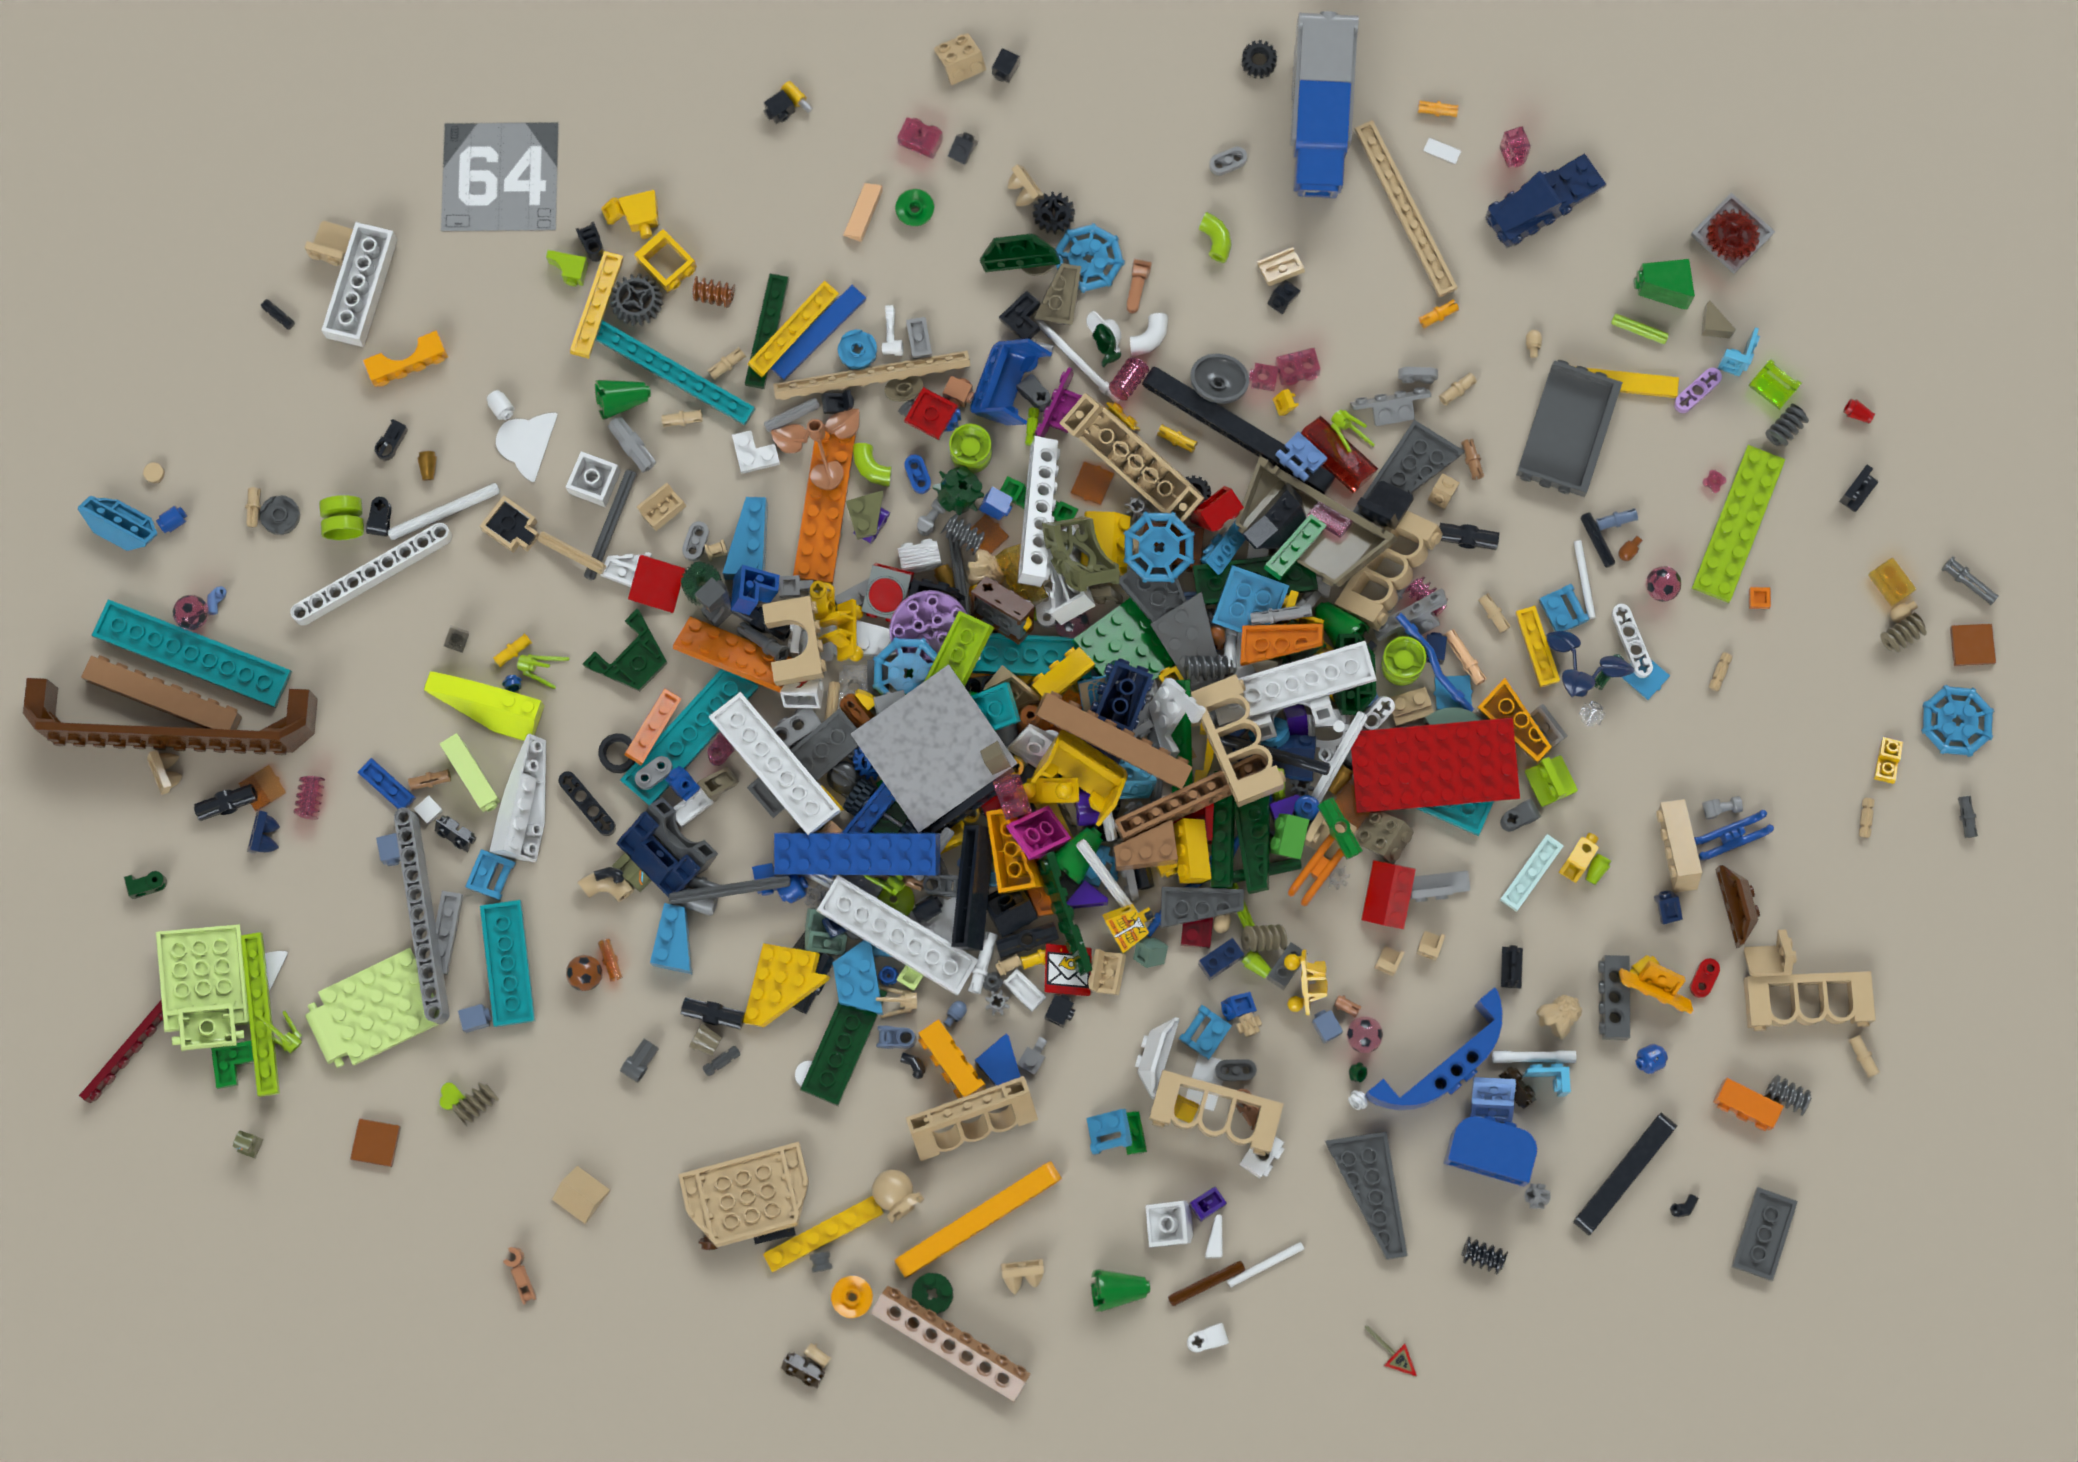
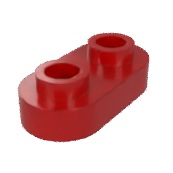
(1705, 977)

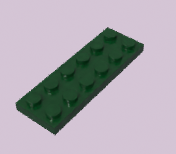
(1211, 584)
(839, 1052)

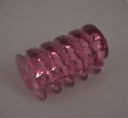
(1128, 378)
(1422, 590)
(308, 796)

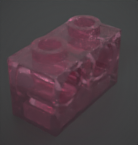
(1515, 147)
(1296, 361)
(1012, 796)

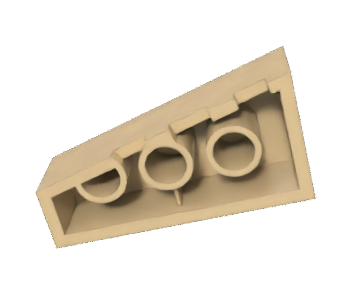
(1679, 845)

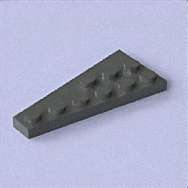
(1415, 461)
(1152, 597)

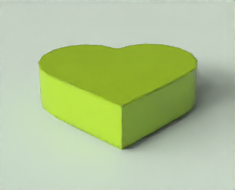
(450, 1096)

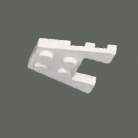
(1168, 709)

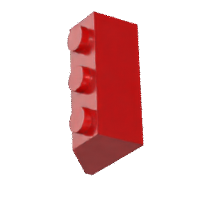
(1388, 894)

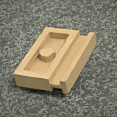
(1281, 266)
(1411, 706)

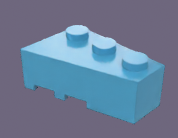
(672, 941)

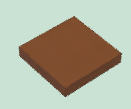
(1972, 644)
(375, 1142)

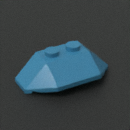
(118, 522)

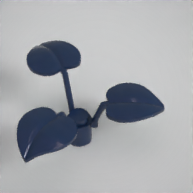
(1580, 682)

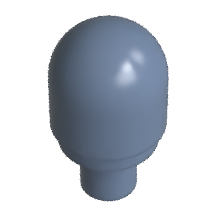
(955, 1013)

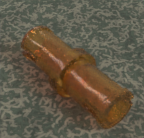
(610, 960)

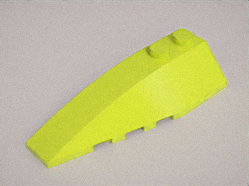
(488, 705)

